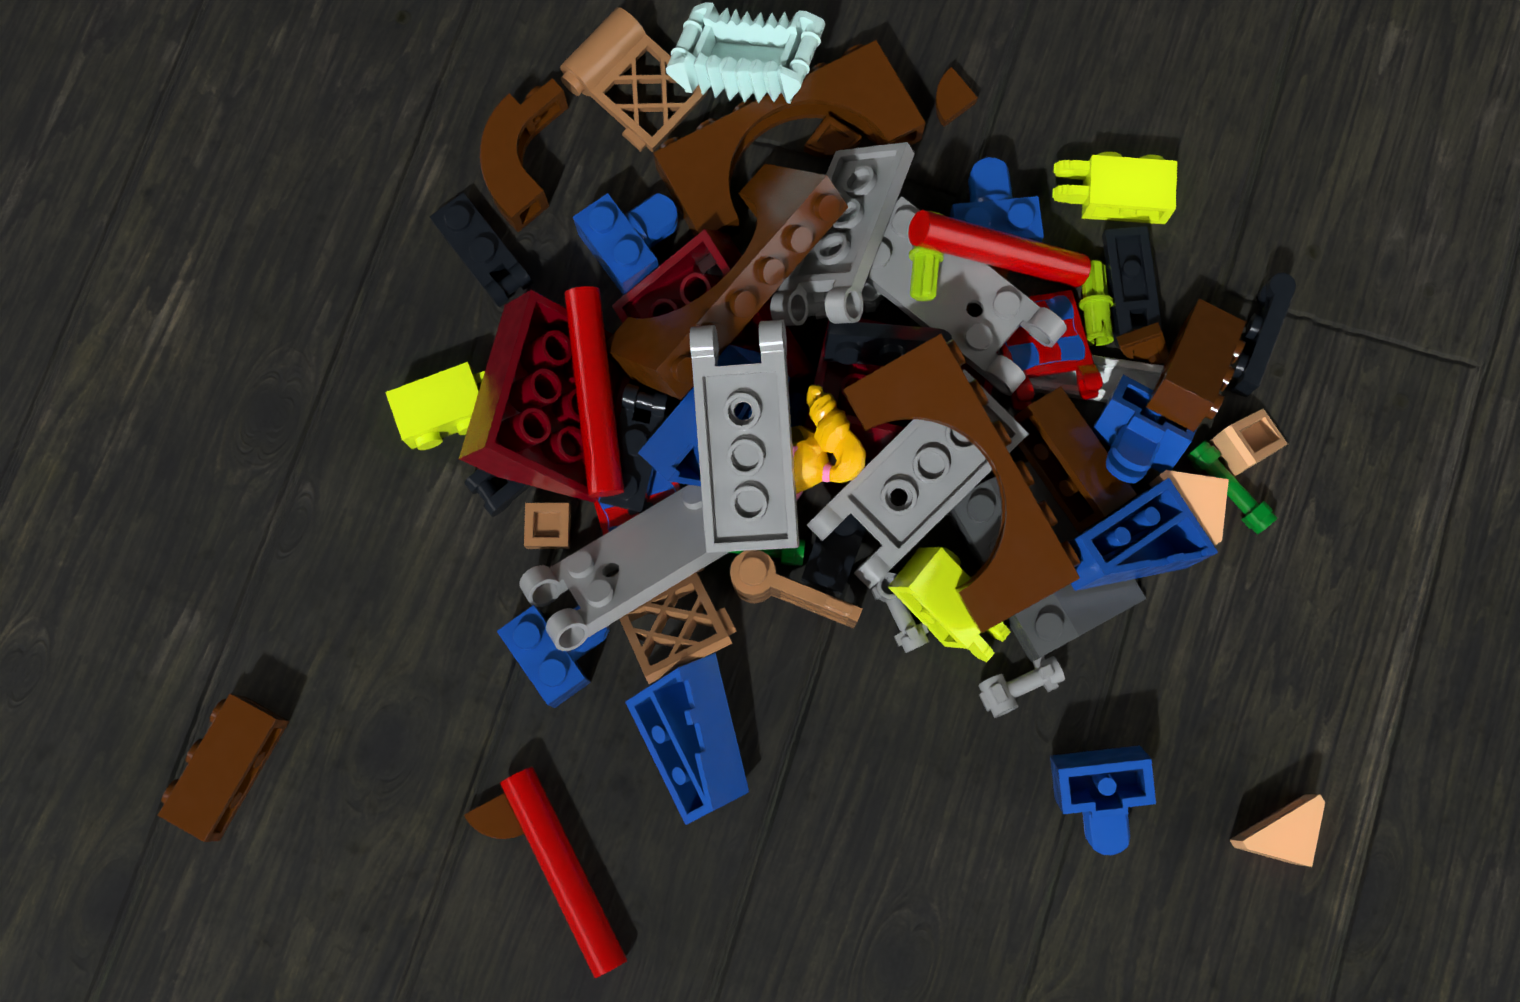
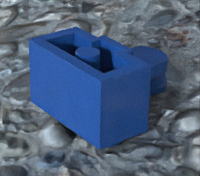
(994, 205)
(624, 240)
(1137, 434)
(549, 669)
(1103, 788)

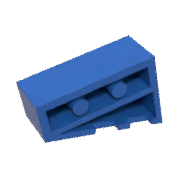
(675, 443)
(1141, 539)
(692, 737)

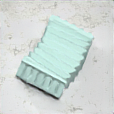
(744, 53)

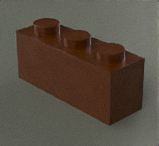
(1198, 366)
(1070, 460)
(222, 767)

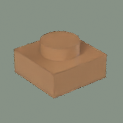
(547, 526)

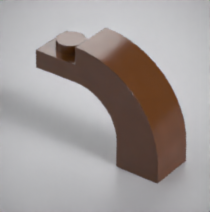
(503, 151)

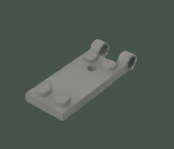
(842, 258)
(958, 285)
(745, 462)
(935, 471)
(651, 556)

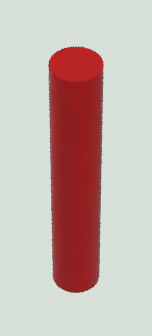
(998, 249)
(594, 392)
(563, 872)

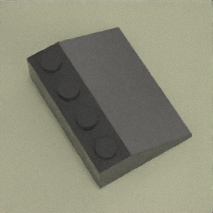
(1061, 614)

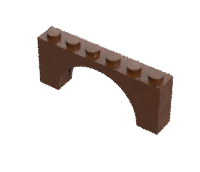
(854, 89)
(792, 216)
(1027, 555)

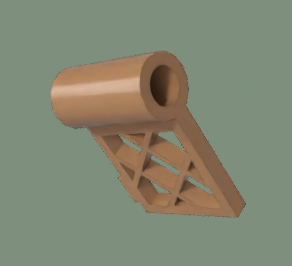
(605, 60)
(756, 580)
(683, 650)

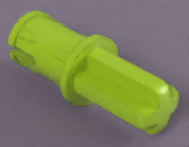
(924, 272)
(1097, 305)

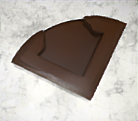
(953, 97)
(831, 137)
(1145, 344)
(495, 819)

